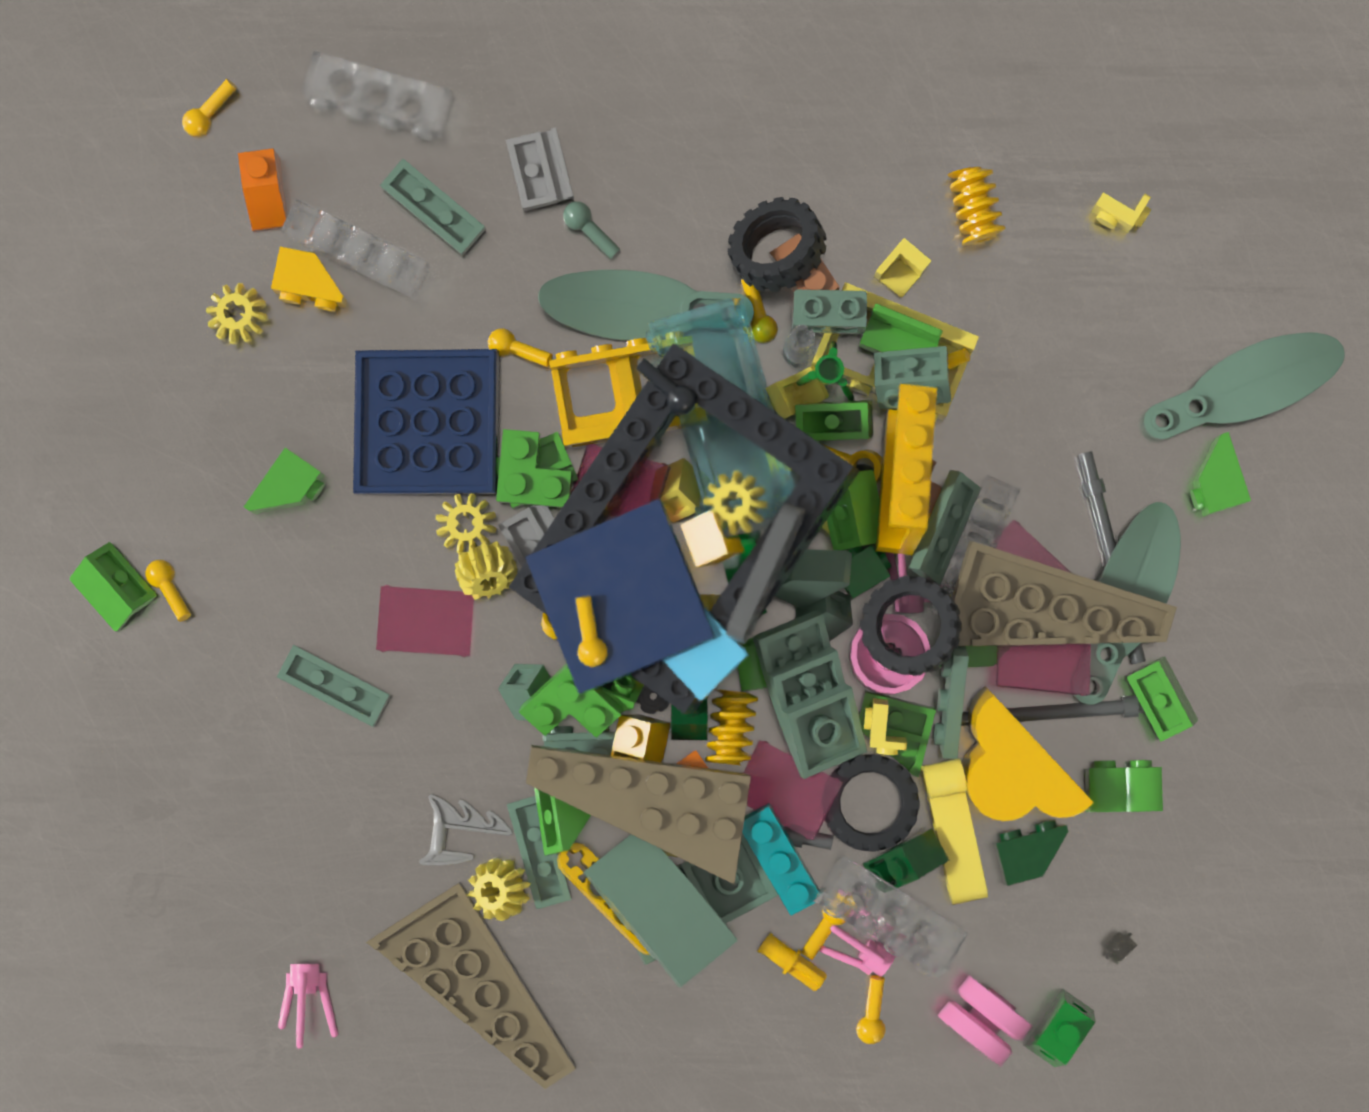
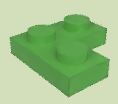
(521, 479)
(560, 698)

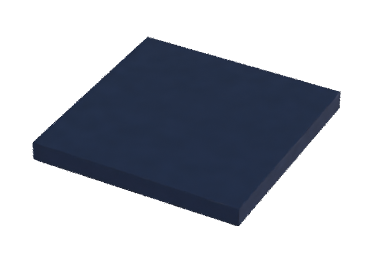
(426, 421)
(637, 590)

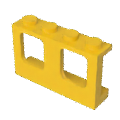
(625, 383)
(906, 470)

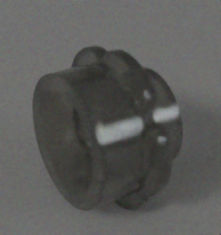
(1119, 947)

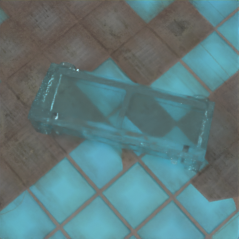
(725, 342)

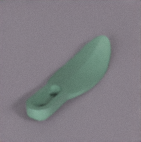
(622, 301)
(1252, 383)
(1142, 564)

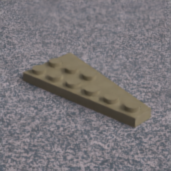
(1031, 603)
(669, 805)
(466, 971)

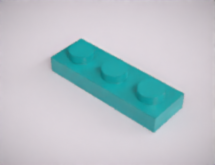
(780, 859)

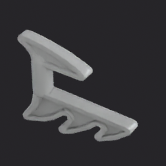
(447, 817)

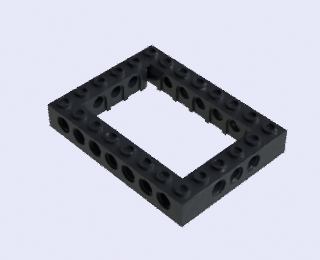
(819, 490)

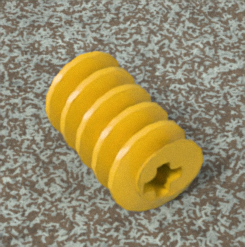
(975, 204)
(731, 727)

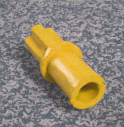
(792, 962)

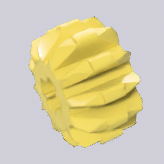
(246, 302)
(728, 492)
(478, 522)
(485, 570)
(511, 895)

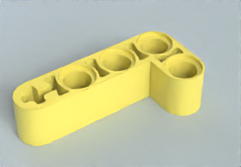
(953, 826)

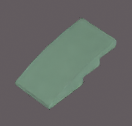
(810, 694)
(729, 899)
(660, 908)

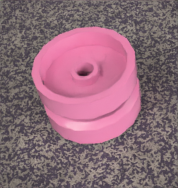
(902, 637)
(985, 1020)

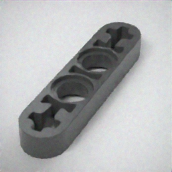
(765, 572)

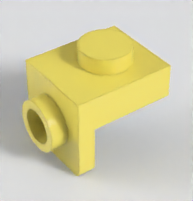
(1115, 214)
(787, 394)
(876, 721)

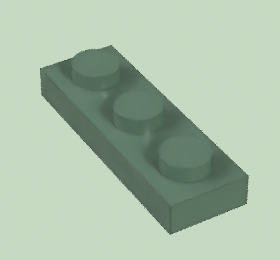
(432, 207)
(945, 527)
(333, 686)
(951, 703)
(542, 871)

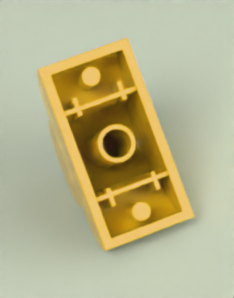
(1011, 771)

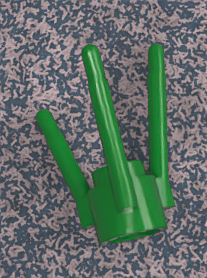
(829, 371)

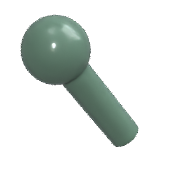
(578, 217)

